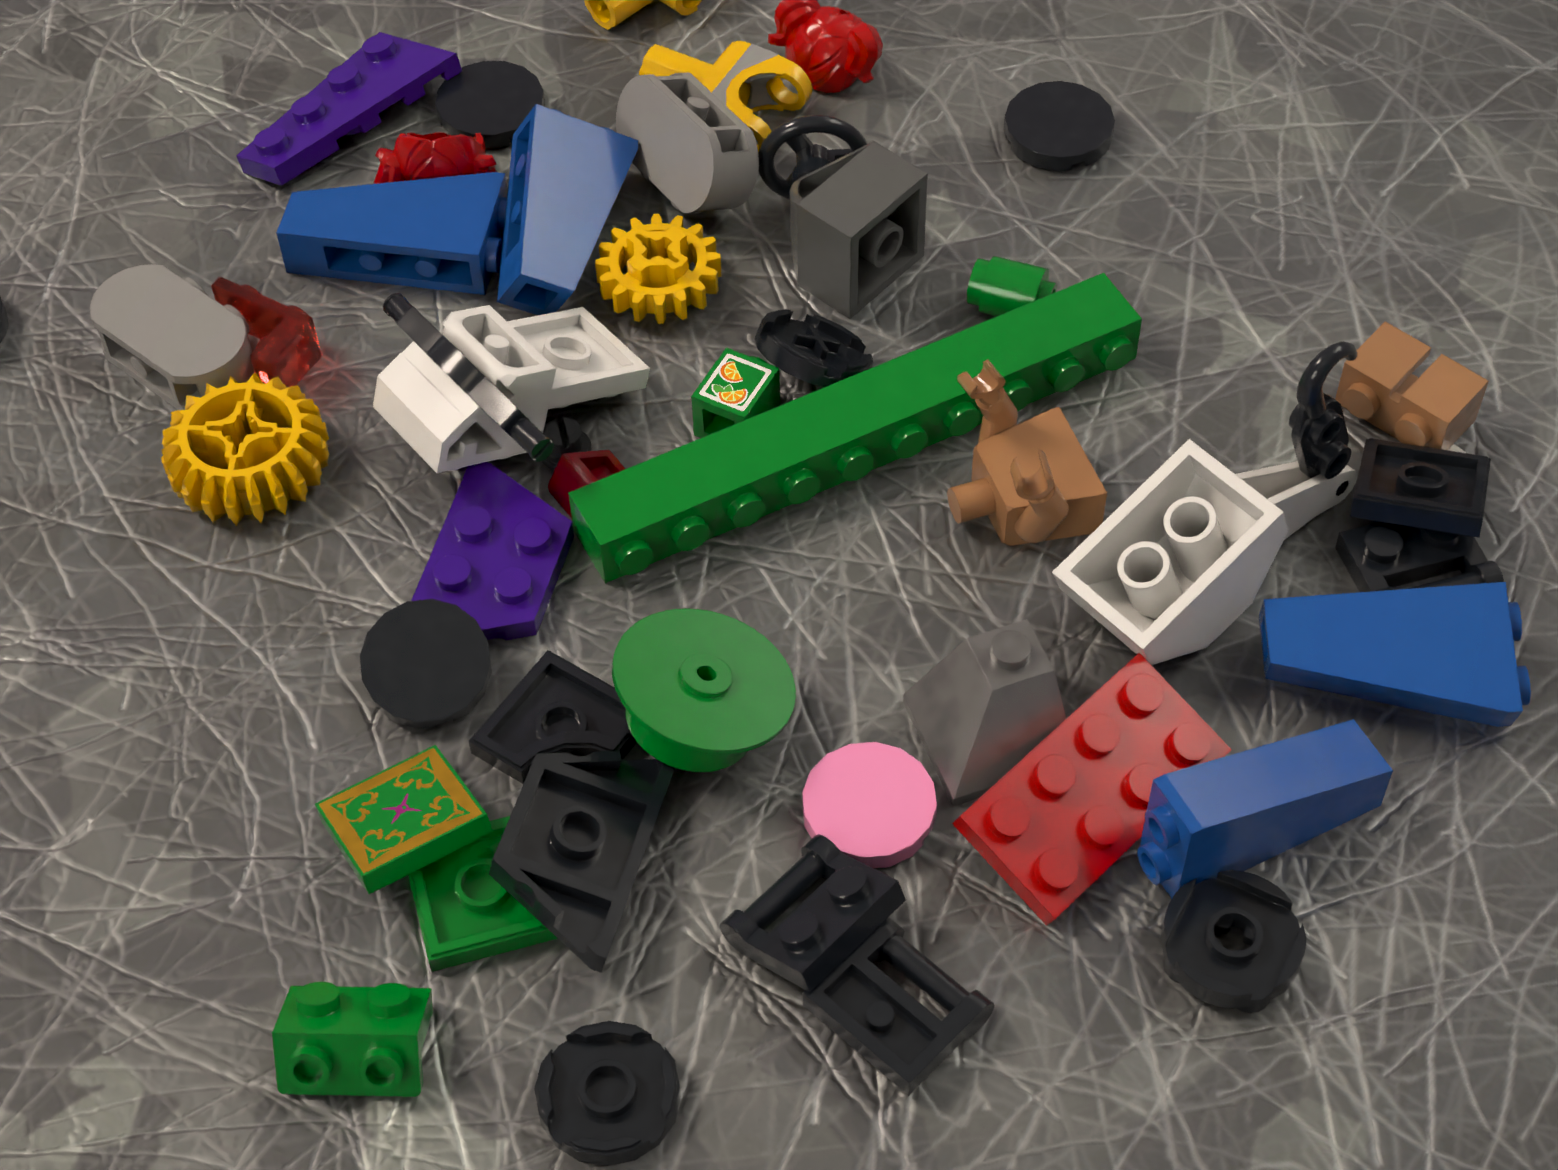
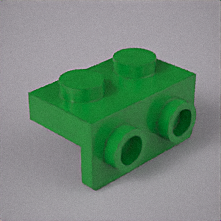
(352, 1040)

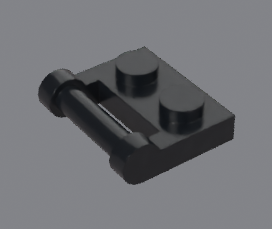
(1397, 554)
(824, 925)
(885, 1020)

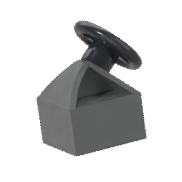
(851, 211)

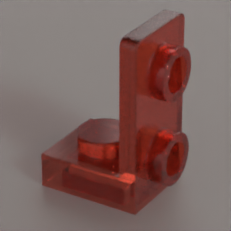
(286, 333)

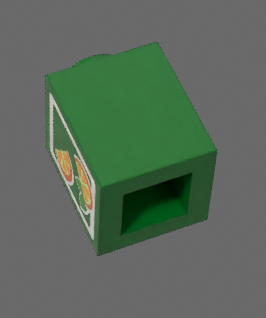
(733, 392)

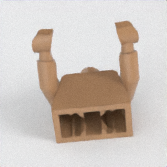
(1028, 473)

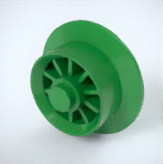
(701, 688)

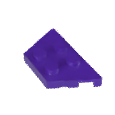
(497, 554)

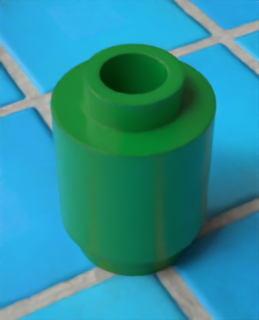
(1006, 285)

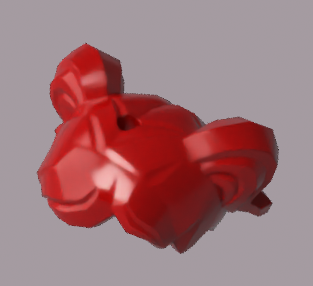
(826, 43)
(433, 157)

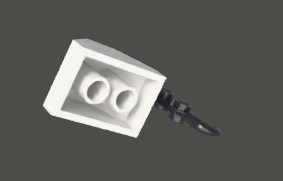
(1200, 539)

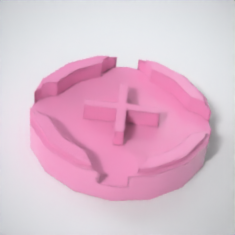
(870, 803)

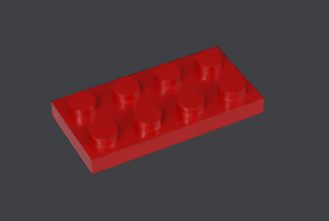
(1087, 788)

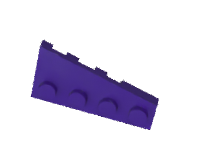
(345, 104)

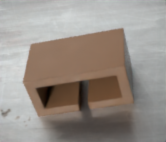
(1414, 410)

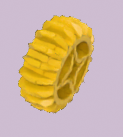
(245, 448)

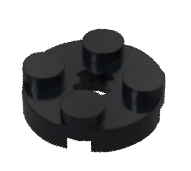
(1225, 976)

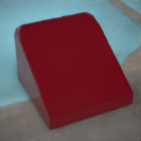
(579, 470)

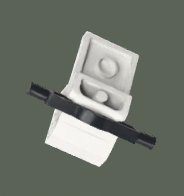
(496, 380)

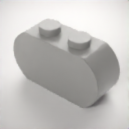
(688, 142)
(170, 333)

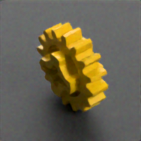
(658, 268)

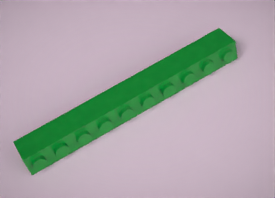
(848, 428)

